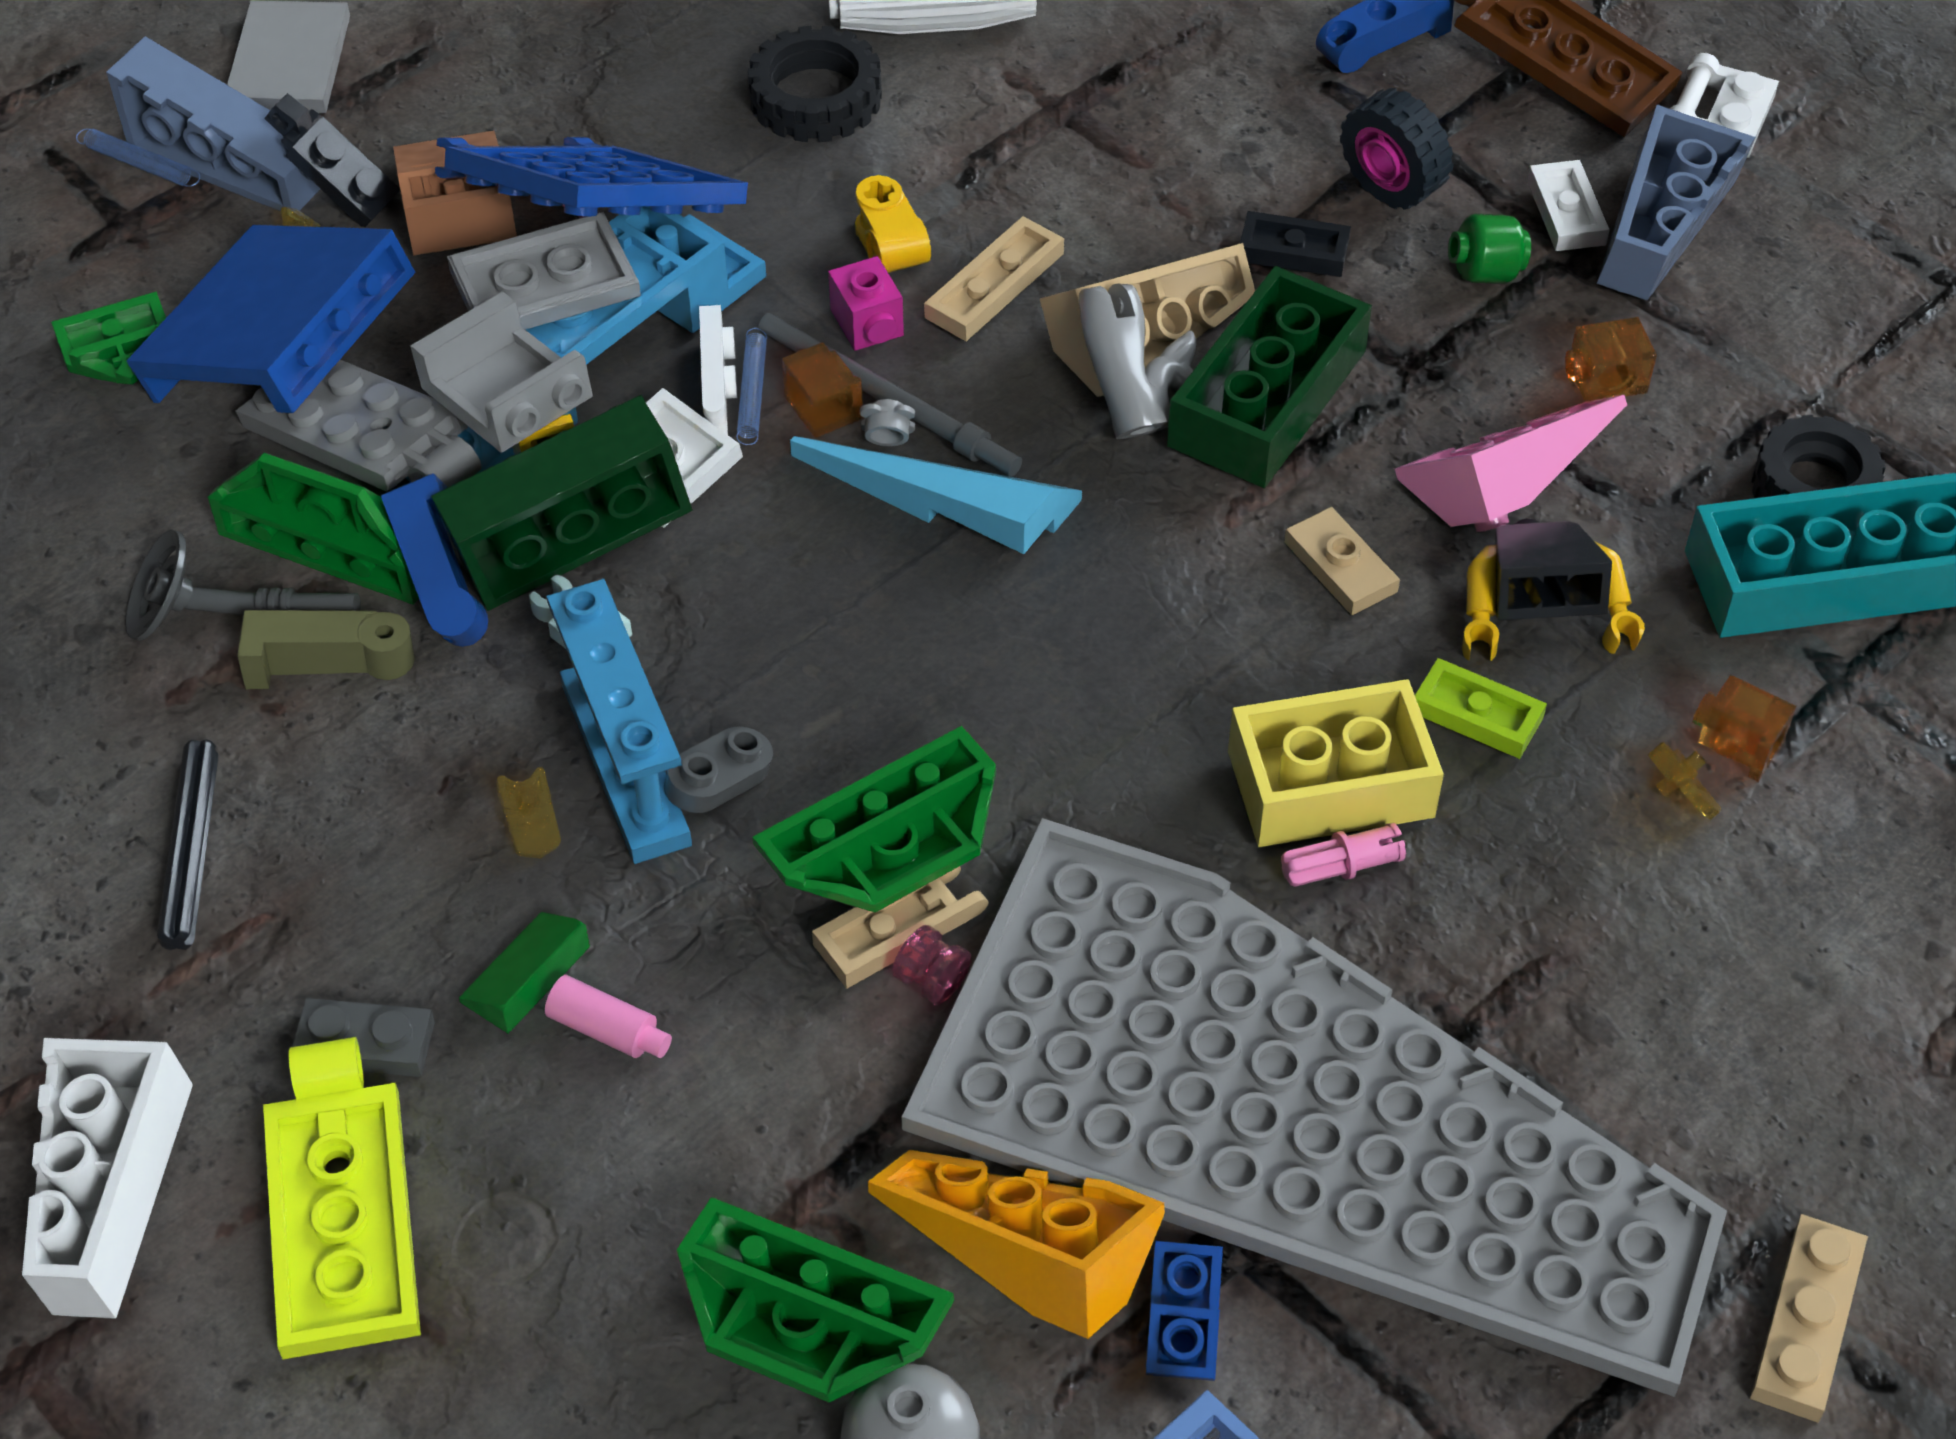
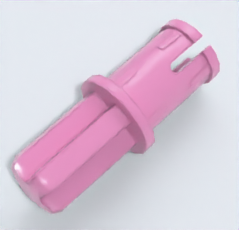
(1343, 855)

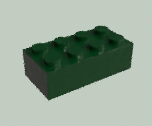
(1268, 376)
(563, 502)

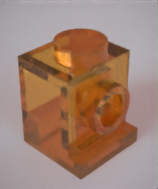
(1744, 724)

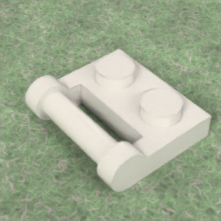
(1742, 95)

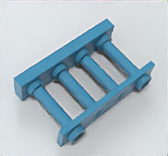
(619, 720)

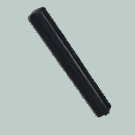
(188, 845)

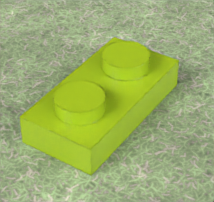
(1479, 708)

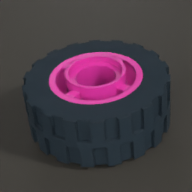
(1396, 148)

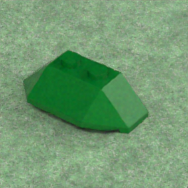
(313, 523)
(889, 827)
(802, 1305)

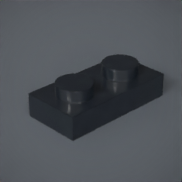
(1295, 243)

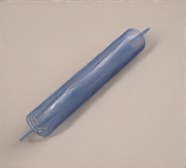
(145, 162)
(760, 374)

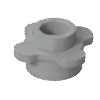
(887, 422)

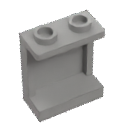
(499, 374)

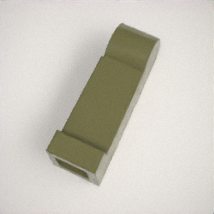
(323, 644)

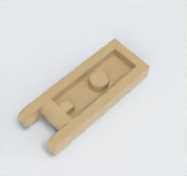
(868, 941)

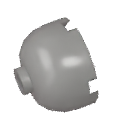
(910, 1405)

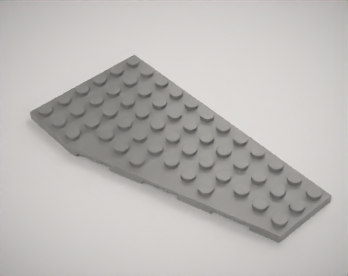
(1291, 1106)

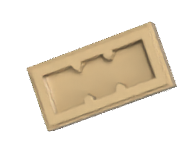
(1342, 561)

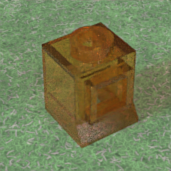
(821, 389)

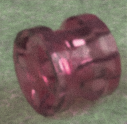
(931, 964)

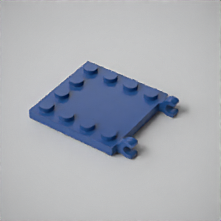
(590, 177)

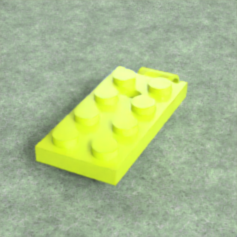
(344, 1235)

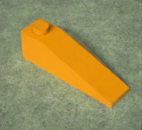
(1040, 1243)

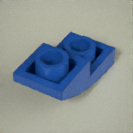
(1184, 1311)

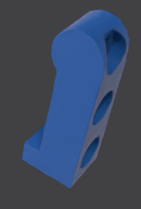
(1379, 26)
(433, 562)

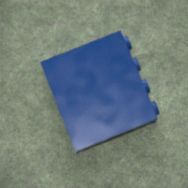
(276, 311)

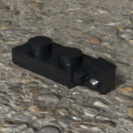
(331, 161)

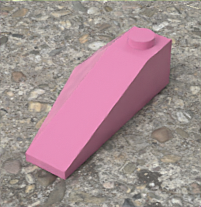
(1505, 467)

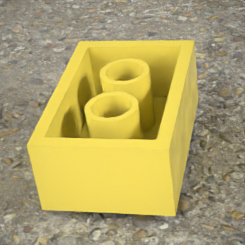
(1334, 762)

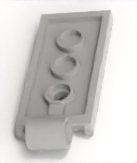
(368, 429)

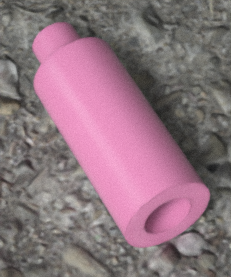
(605, 1018)

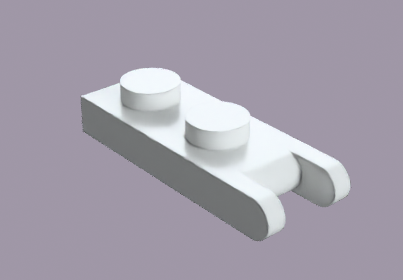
(717, 379)

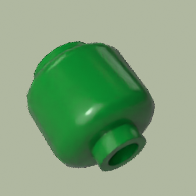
(1490, 248)

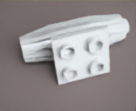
(927, 16)

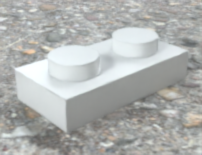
(1568, 205)

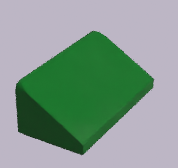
(526, 970)

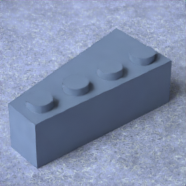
(204, 125)
(1671, 192)

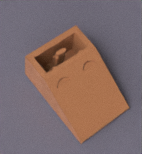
(449, 211)

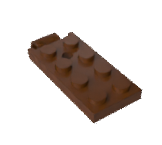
(1573, 56)

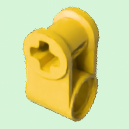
(889, 225)

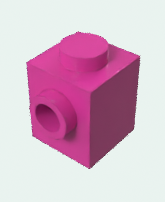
(866, 303)

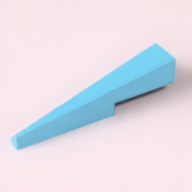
(992, 504)

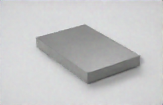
(290, 51)
(549, 271)

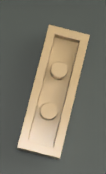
(994, 278)
(1809, 1318)

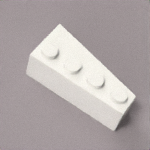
(98, 1166)

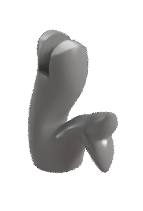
(1115, 341)

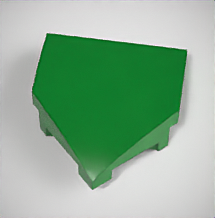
(106, 337)

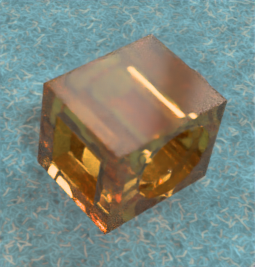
(1611, 359)

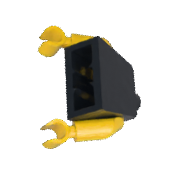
(1547, 574)

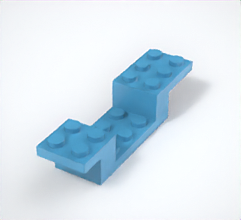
(678, 270)

